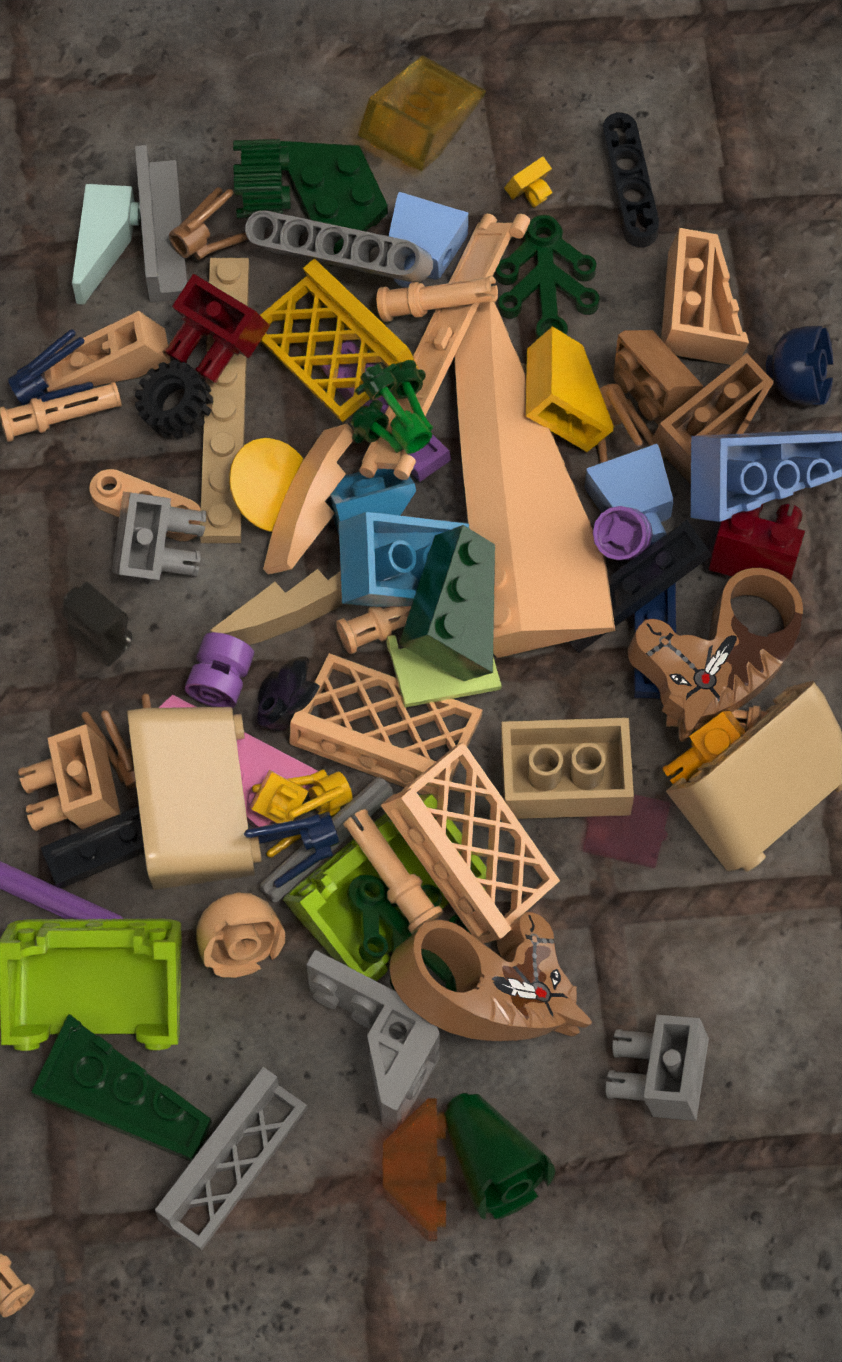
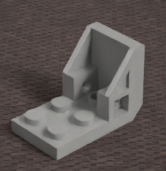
(400, 1041)

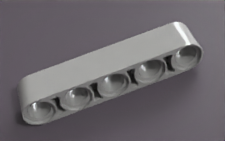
(353, 254)

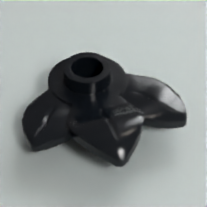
(284, 694)

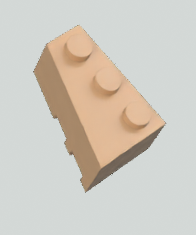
(698, 302)

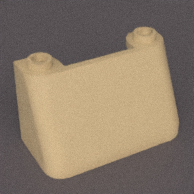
(765, 778)
(191, 795)

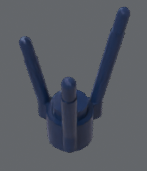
(30, 381)
(316, 832)

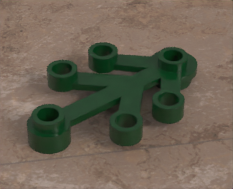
(547, 275)
(379, 907)

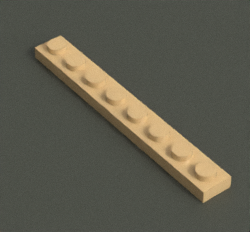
(226, 423)

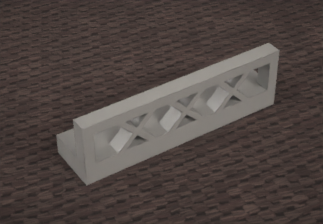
(159, 216)
(216, 1151)

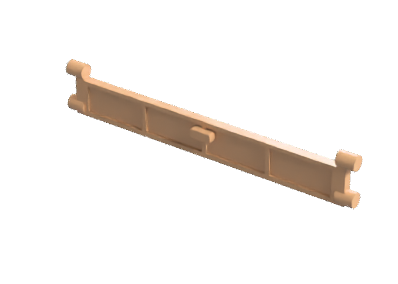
(445, 334)

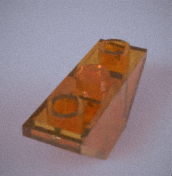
(414, 1169)

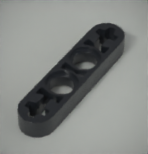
(630, 179)

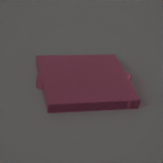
(630, 837)

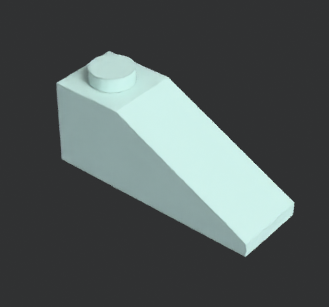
(103, 234)

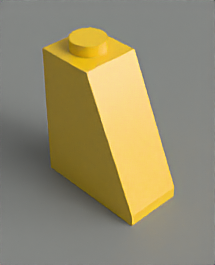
(564, 391)

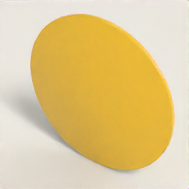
(262, 478)

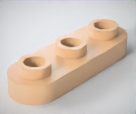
(110, 500)

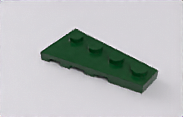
(109, 1089)

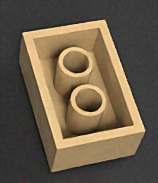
(567, 768)

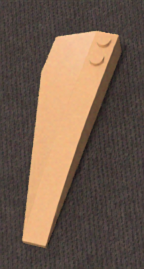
(522, 500)

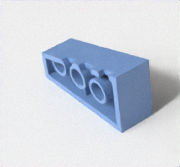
(752, 468)

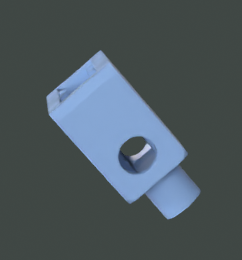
(431, 227)
(633, 482)

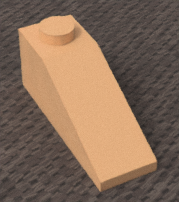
(113, 354)

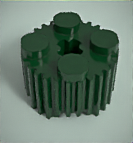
(261, 176)

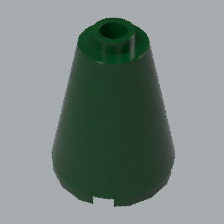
(495, 1157)

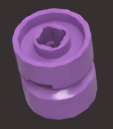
(622, 533)
(221, 666)

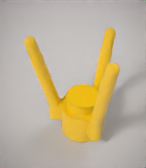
(326, 795)

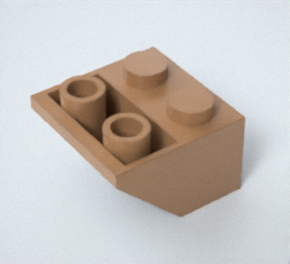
(652, 374)

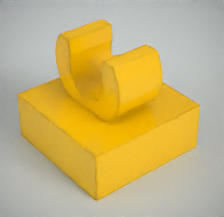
(531, 182)
(278, 797)

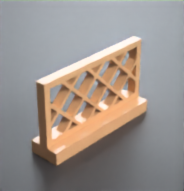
(364, 750)
(442, 857)

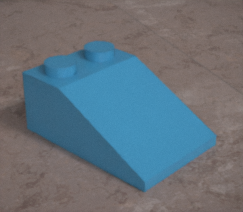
(385, 557)

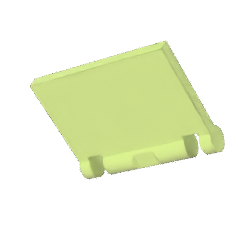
(425, 683)

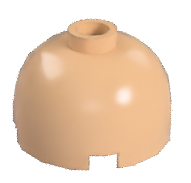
(238, 934)

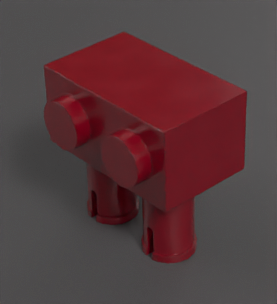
(214, 313)
(758, 543)

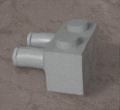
(142, 535)
(674, 1069)

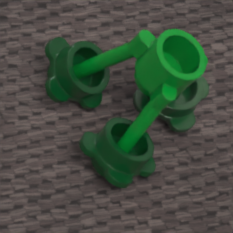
(409, 430)

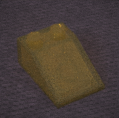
(419, 112)

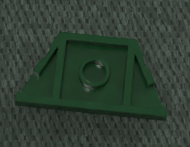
(335, 185)

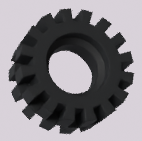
(161, 386)

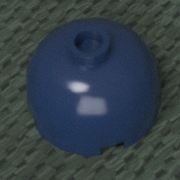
(801, 365)

